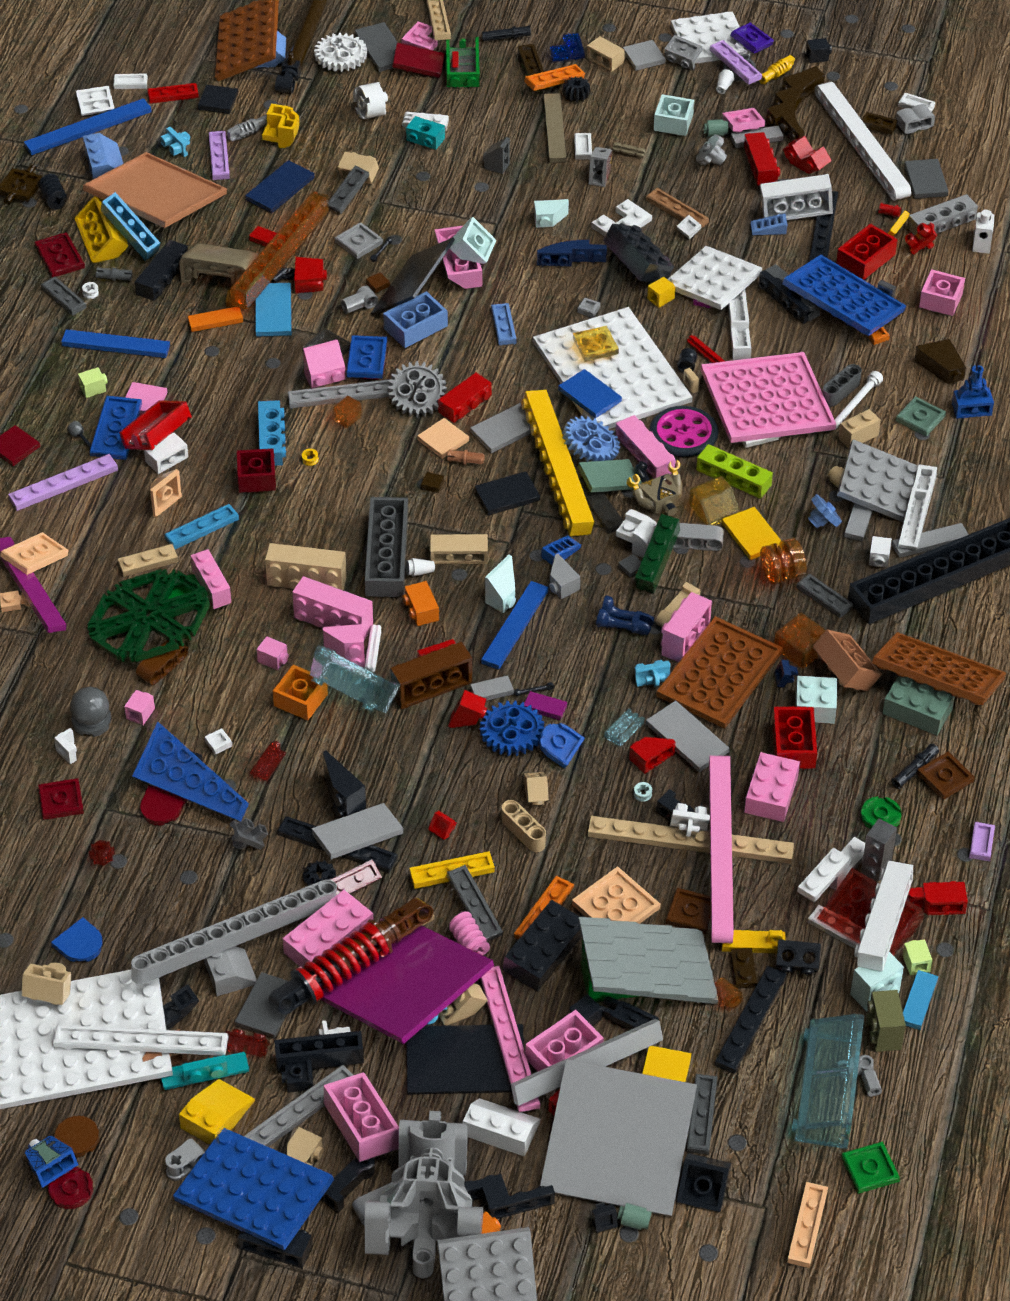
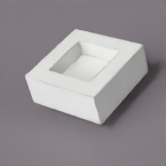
(689, 227)
(218, 741)

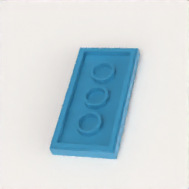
(274, 310)

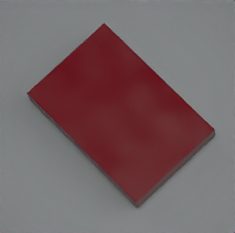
(418, 60)
(59, 254)

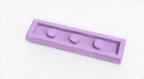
(735, 62)
(219, 155)

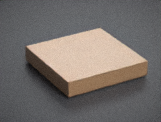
(442, 437)

